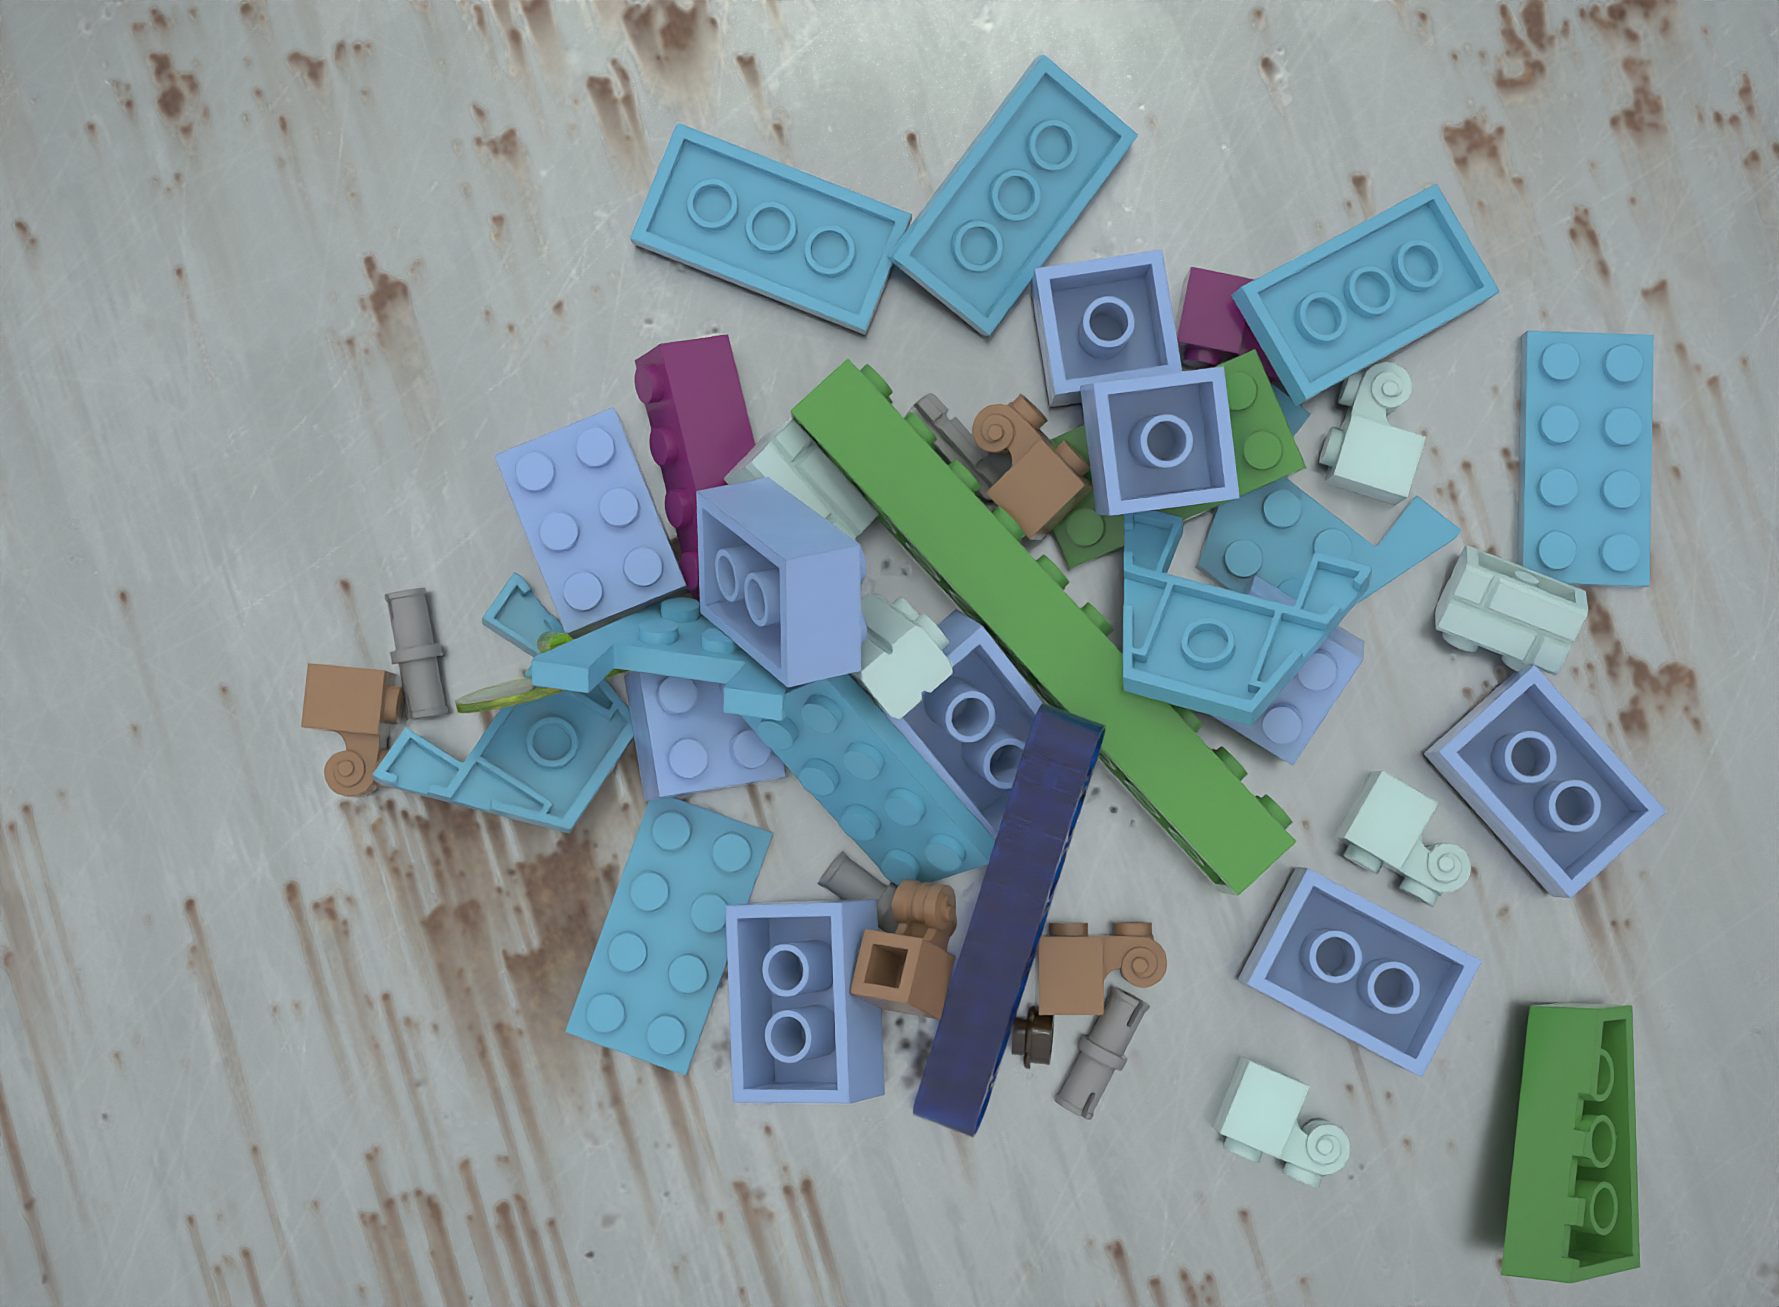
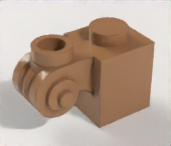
(1043, 477)
(360, 708)
(1075, 964)
(911, 967)

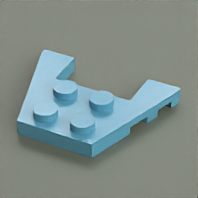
(1281, 527)
(665, 641)
(1217, 645)
(536, 757)

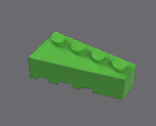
(1575, 1147)

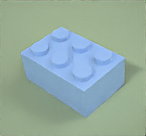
(592, 523)
(780, 581)
(974, 721)
(1545, 782)
(1359, 970)
(791, 1006)

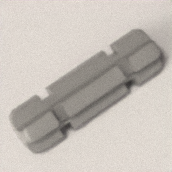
(957, 443)

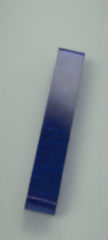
(1009, 918)

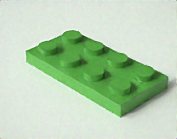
(1262, 452)

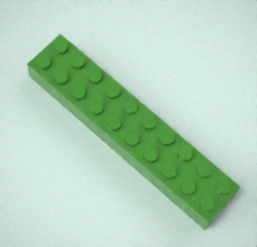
(1040, 629)

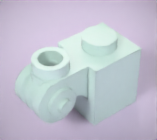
(1366, 450)
(1386, 832)
(1262, 1117)

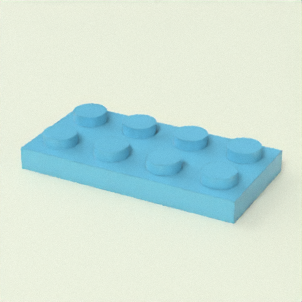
(1013, 195)
(770, 228)
(1365, 294)
(1586, 457)
(874, 782)
(668, 933)

